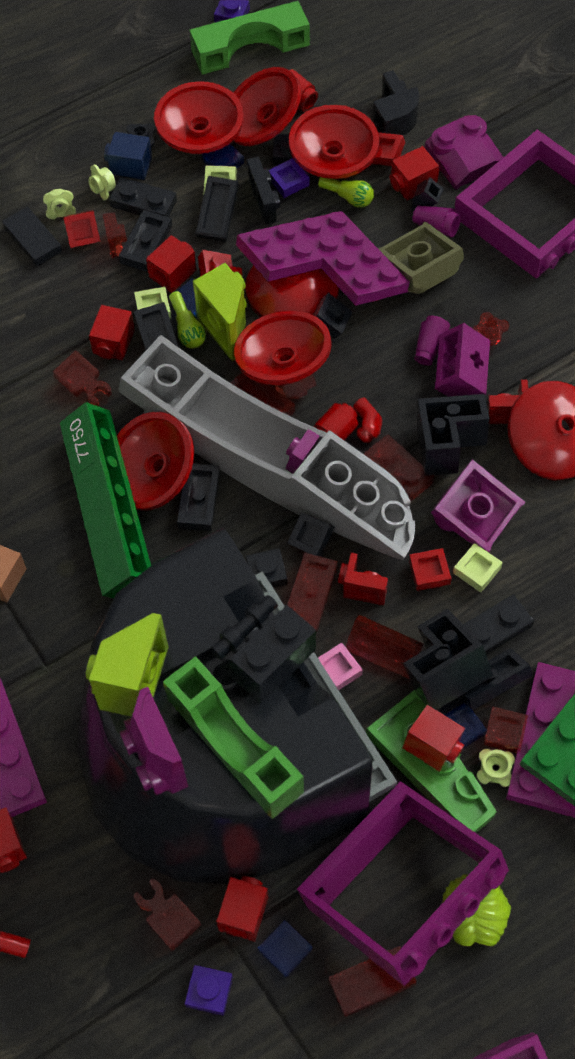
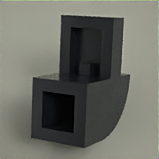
(398, 108)

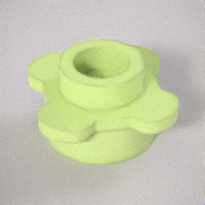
(101, 181)
(57, 197)
(495, 757)

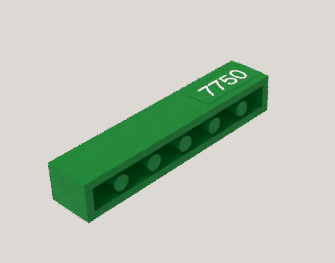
(104, 497)

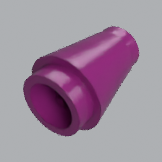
(440, 218)
(428, 339)

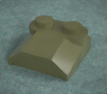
(424, 257)

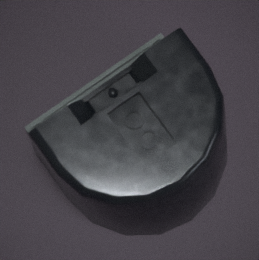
(215, 823)

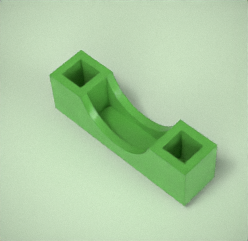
(277, 26)
(254, 763)

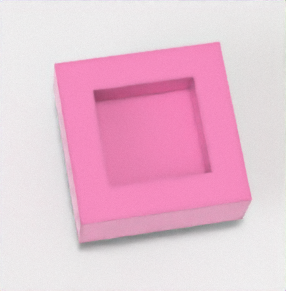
(340, 666)

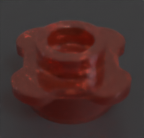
(495, 334)

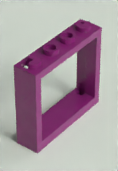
(497, 233)
(366, 842)

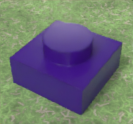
(230, 9)
(289, 178)
(208, 990)

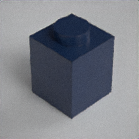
(128, 155)

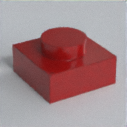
(389, 148)
(81, 228)
(429, 569)

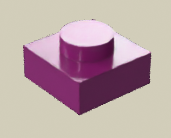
(300, 449)

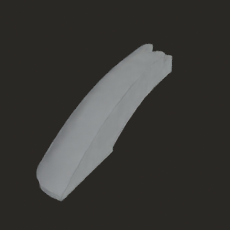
(251, 445)

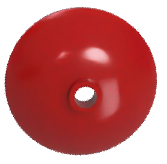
(268, 104)
(198, 117)
(333, 141)
(290, 293)
(282, 347)
(538, 432)
(147, 445)

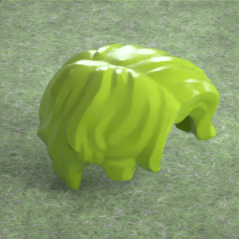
(488, 921)

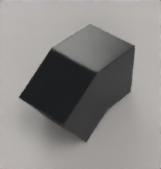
(427, 193)

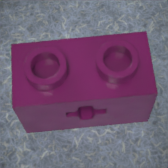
(462, 362)

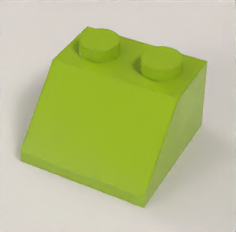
(221, 306)
(127, 664)

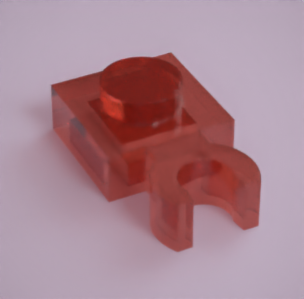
(79, 376)
(170, 918)

